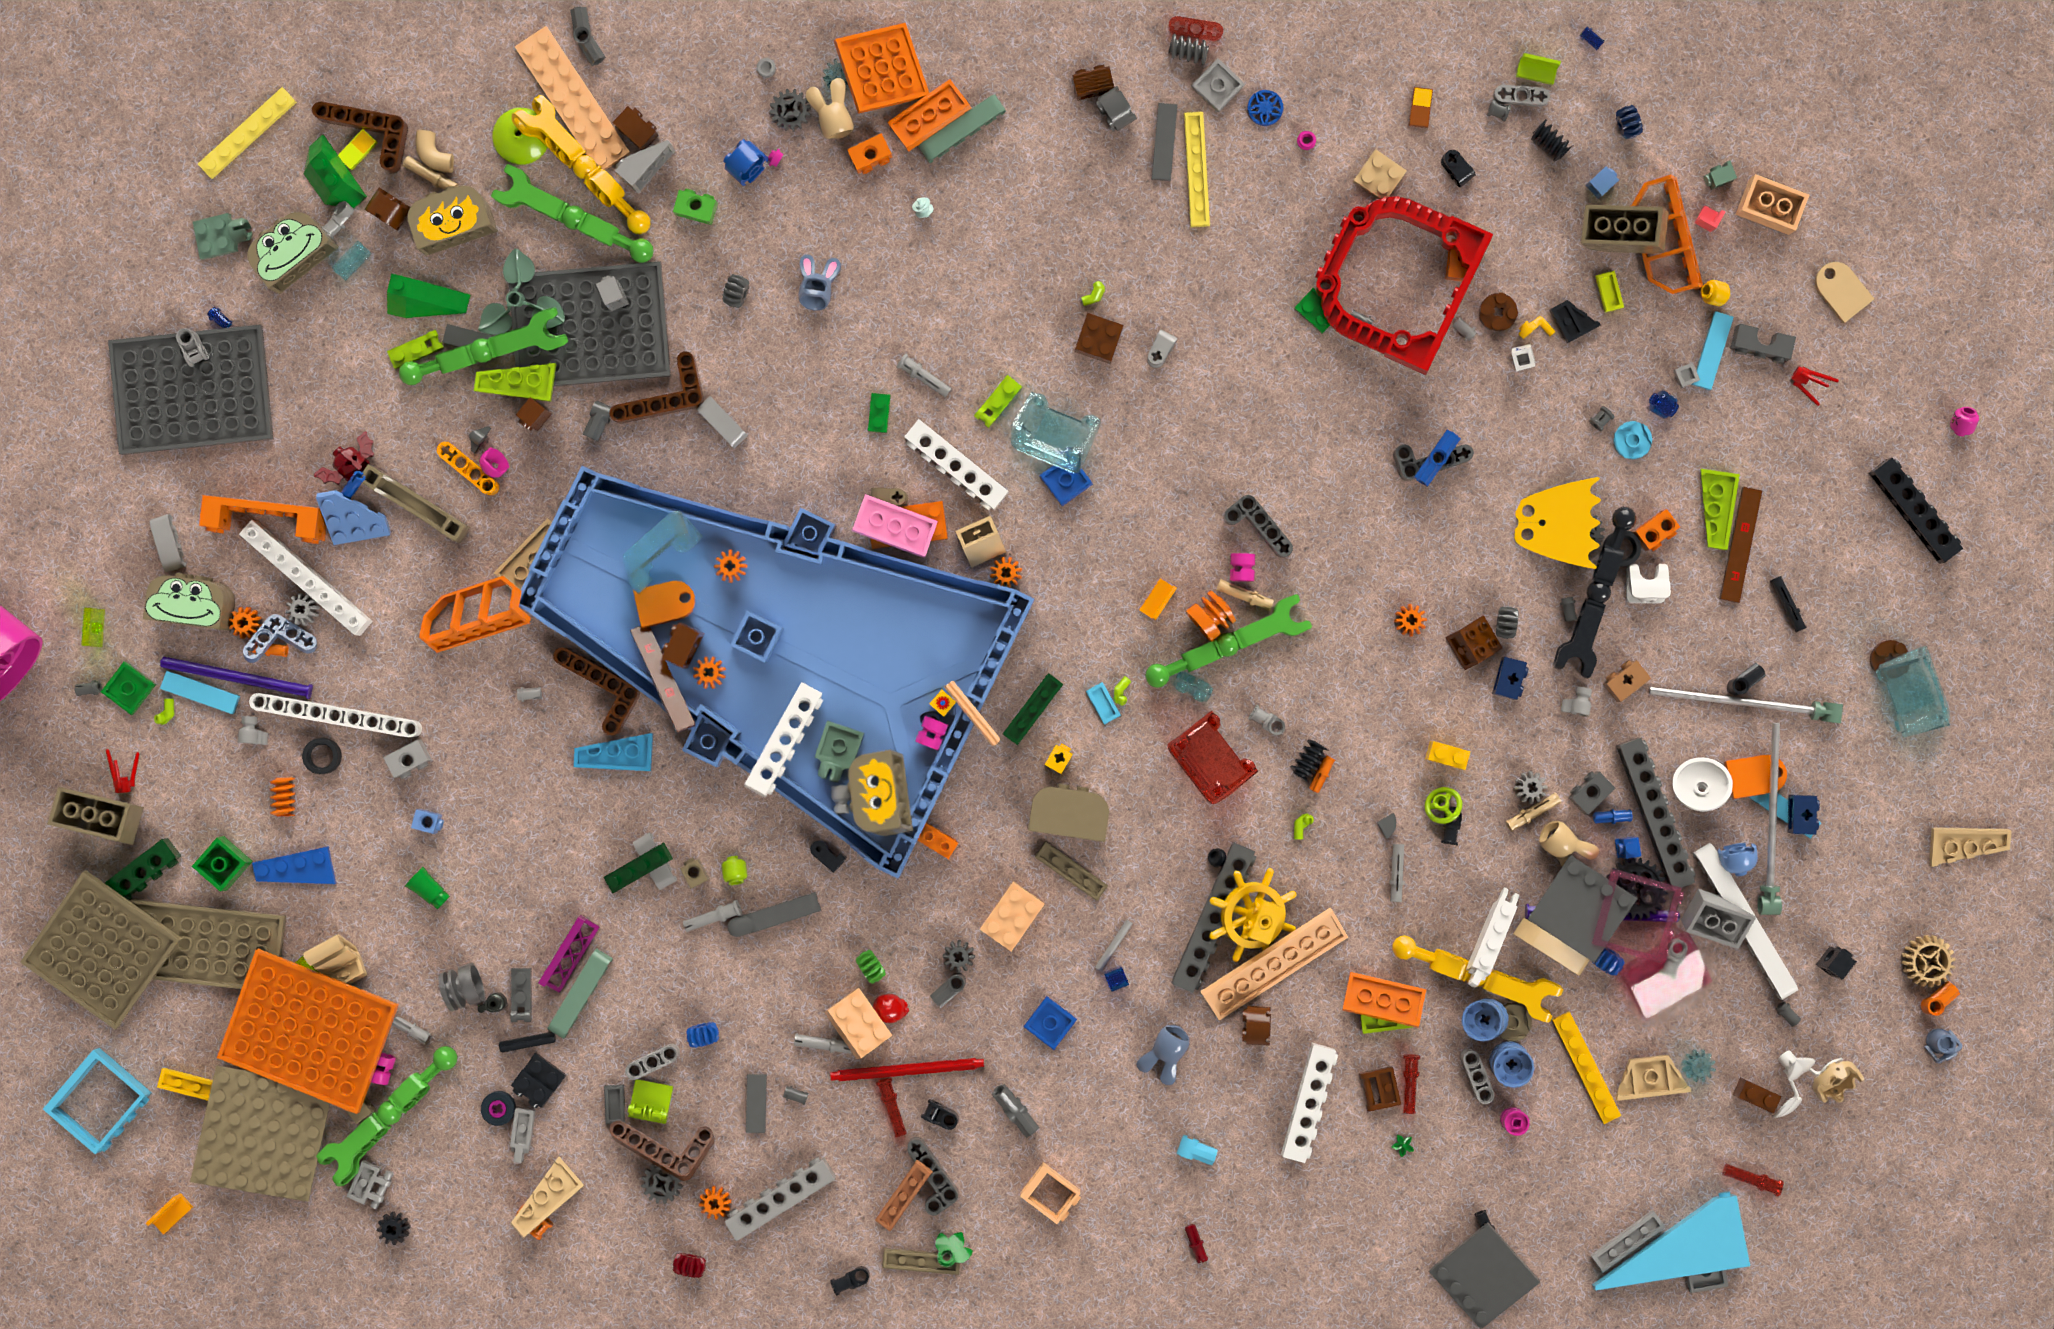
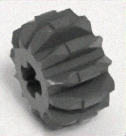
(735, 291)
(1507, 622)
(965, 955)

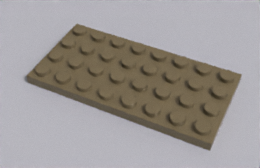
(214, 942)

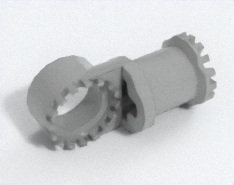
(341, 214)
(1266, 720)
(1674, 959)

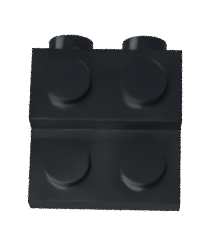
(538, 1081)

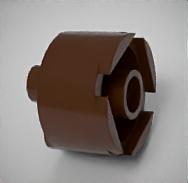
(387, 208)
(1257, 1025)

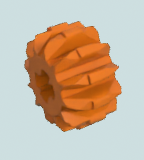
(725, 571)
(999, 572)
(246, 615)
(1406, 625)
(709, 679)
(707, 1203)

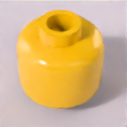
(1715, 293)

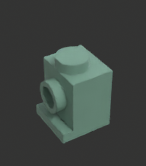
(1720, 175)

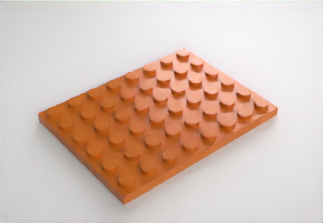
(307, 1031)

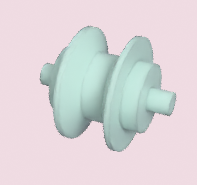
(922, 207)

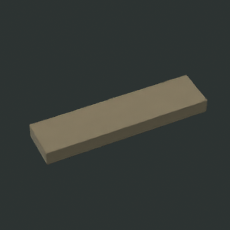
(1071, 871)
(916, 1261)

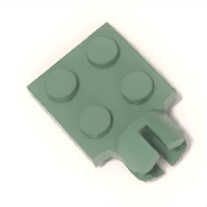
(220, 235)
(837, 750)

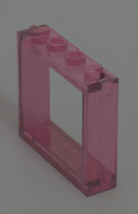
(1667, 932)

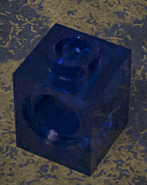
(1116, 978)

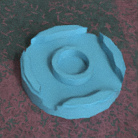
(1628, 436)

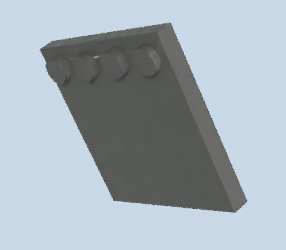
(1574, 905)
(1484, 1275)

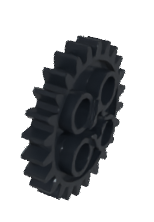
(1654, 892)

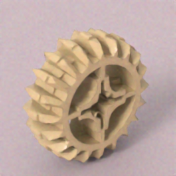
(1924, 967)

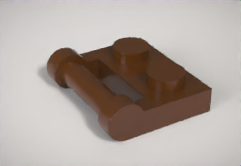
(1386, 1087)

